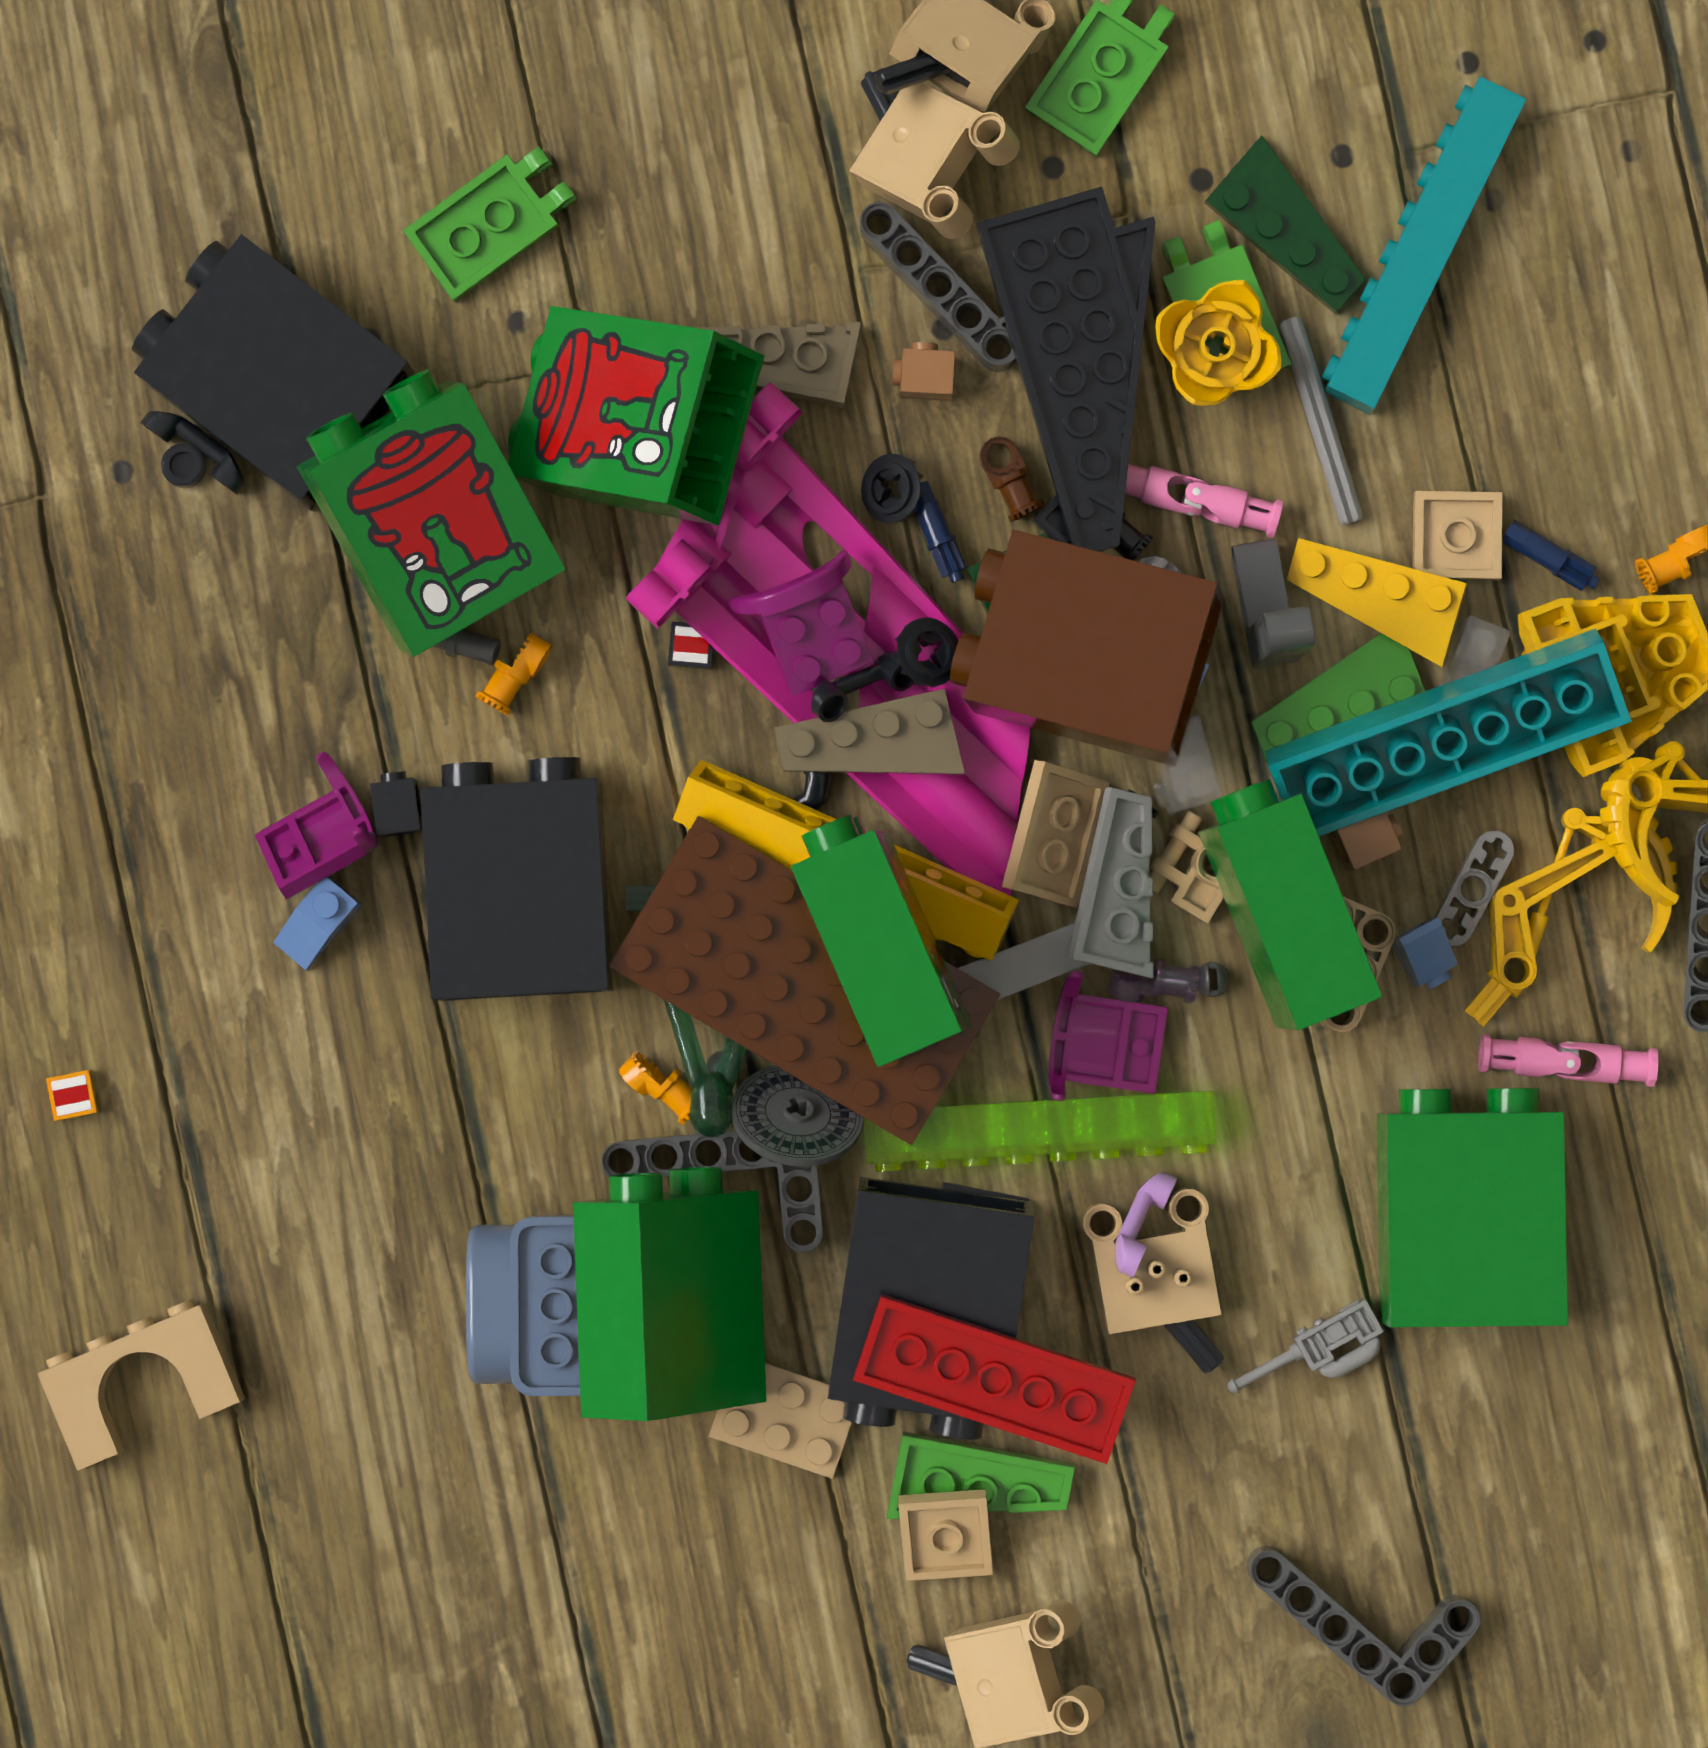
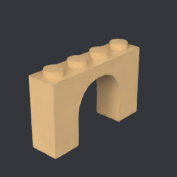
(79, 1383)

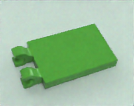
(1100, 73)
(488, 223)
(1225, 265)

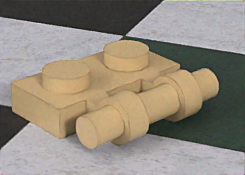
(1191, 893)

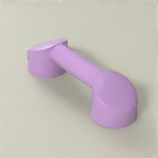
(1128, 1250)

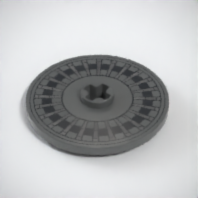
(767, 1127)

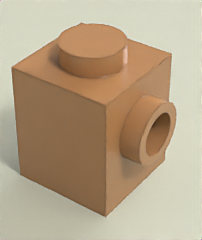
(924, 372)
(1367, 840)

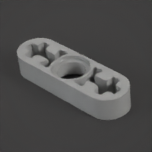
(1478, 855)

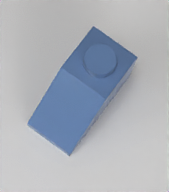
(317, 922)
(1425, 953)

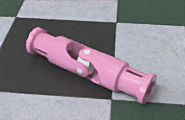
(1216, 502)
(1541, 1058)

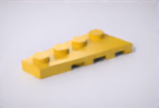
(1391, 598)

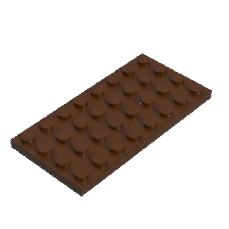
(744, 956)

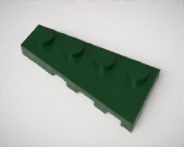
(1280, 221)

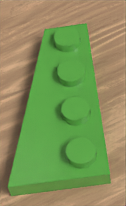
(1010, 1478)

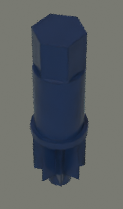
(938, 536)
(1551, 556)

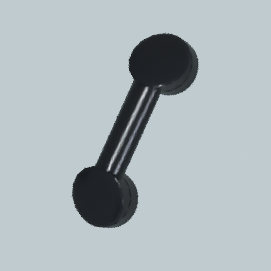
(166, 425)
(830, 697)

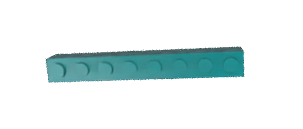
(1424, 245)

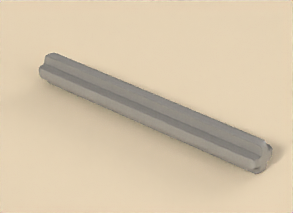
(1321, 421)

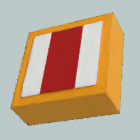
(72, 1095)

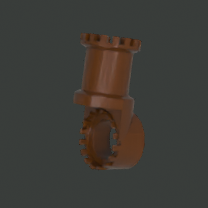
(1011, 480)

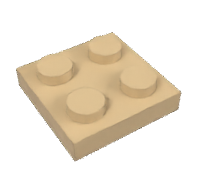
(1458, 534)
(945, 1535)

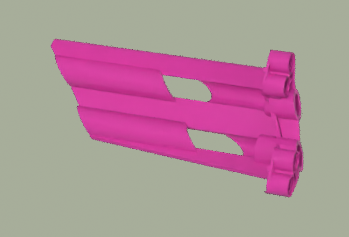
(760, 545)

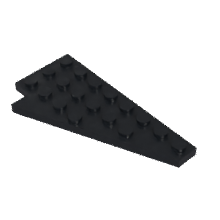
(1076, 326)

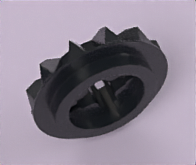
(876, 490)
(926, 632)

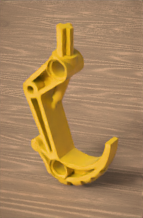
(1630, 818)
(1520, 939)

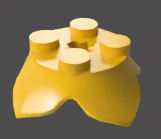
(1224, 311)

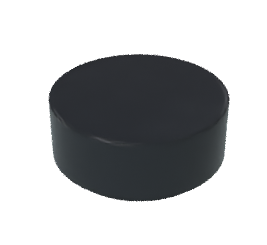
(183, 465)

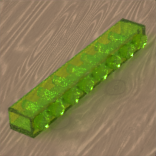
(1051, 1128)

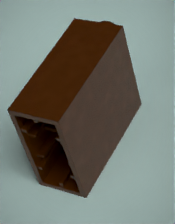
(1088, 646)

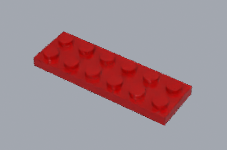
(994, 1379)

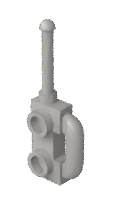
(1326, 1335)

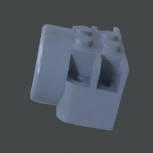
(523, 1306)

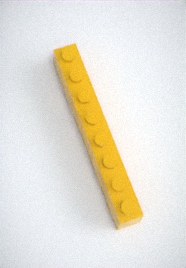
(773, 824)

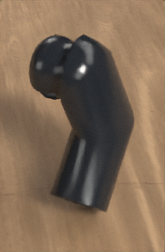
(816, 789)

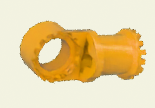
(1672, 562)
(508, 680)
(648, 1079)

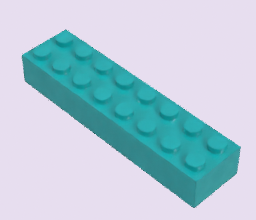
(1452, 733)

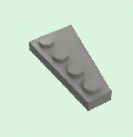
(1115, 899)

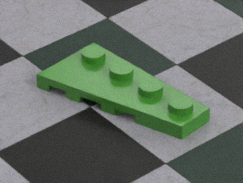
(1358, 684)

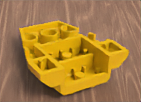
(1656, 655)

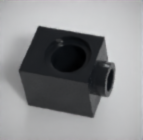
(396, 805)

